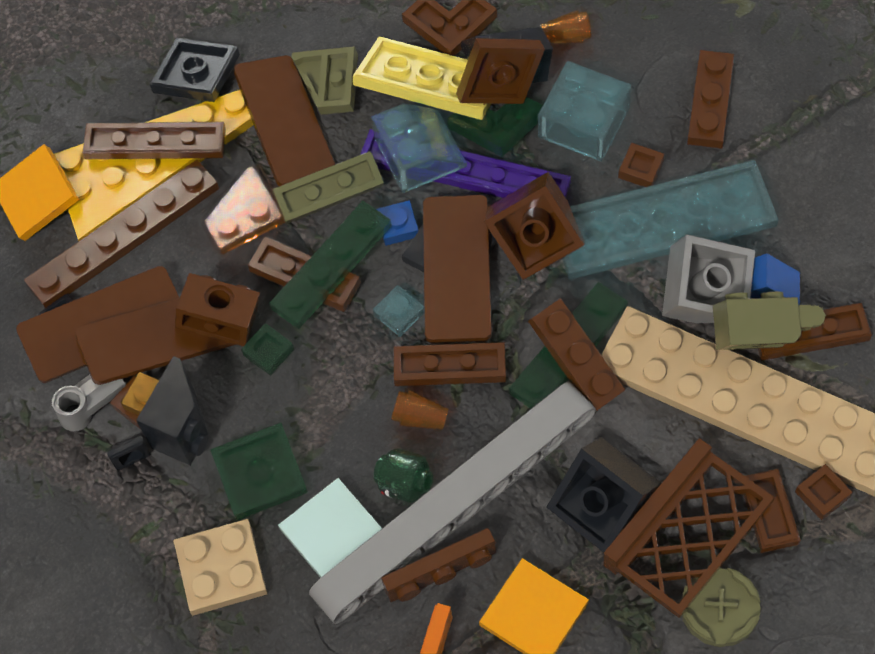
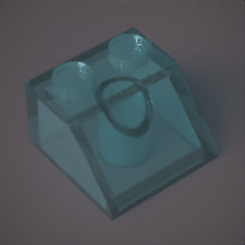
(416, 145)

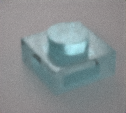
(398, 311)

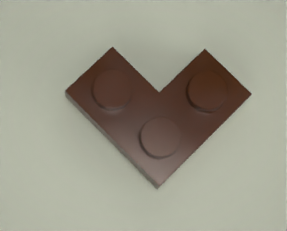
(448, 28)

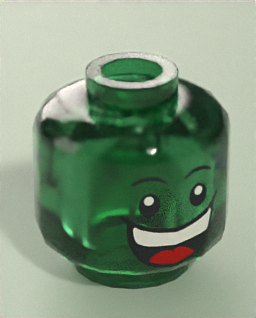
(403, 475)

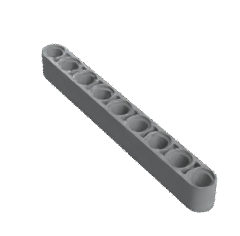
(452, 502)

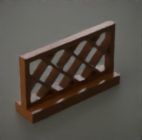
(656, 515)

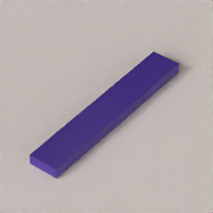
(482, 172)

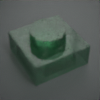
(267, 349)

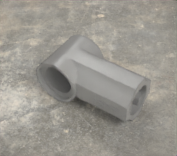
(89, 398)

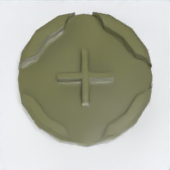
(724, 609)

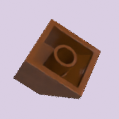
(534, 226)

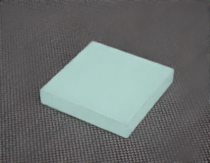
(329, 527)

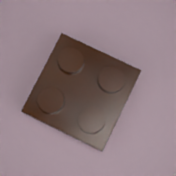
(500, 71)

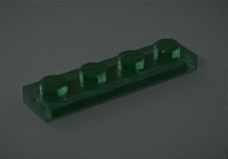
(330, 264)
(543, 375)

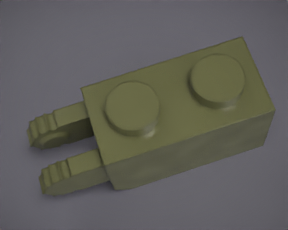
(762, 321)

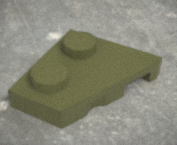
(329, 77)

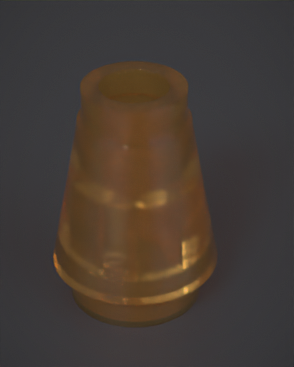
(568, 28)
(418, 411)

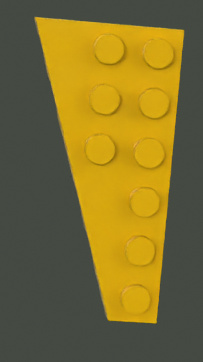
(112, 185)

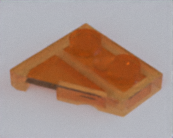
(243, 213)

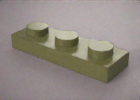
(328, 187)

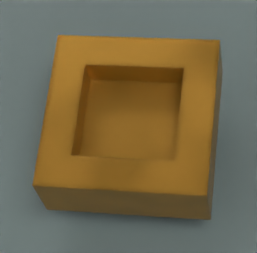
(139, 393)

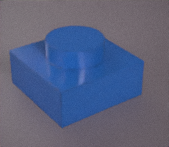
(402, 223)

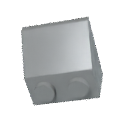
(701, 276)

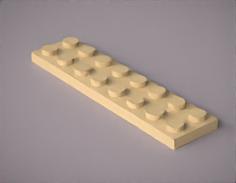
(744, 397)

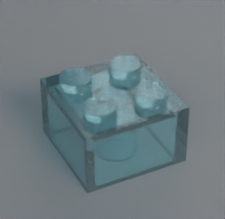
(584, 110)

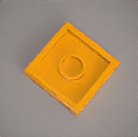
(35, 192)
(533, 611)

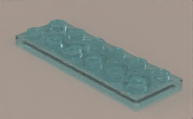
(653, 218)

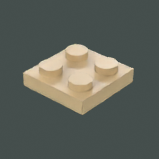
(220, 567)

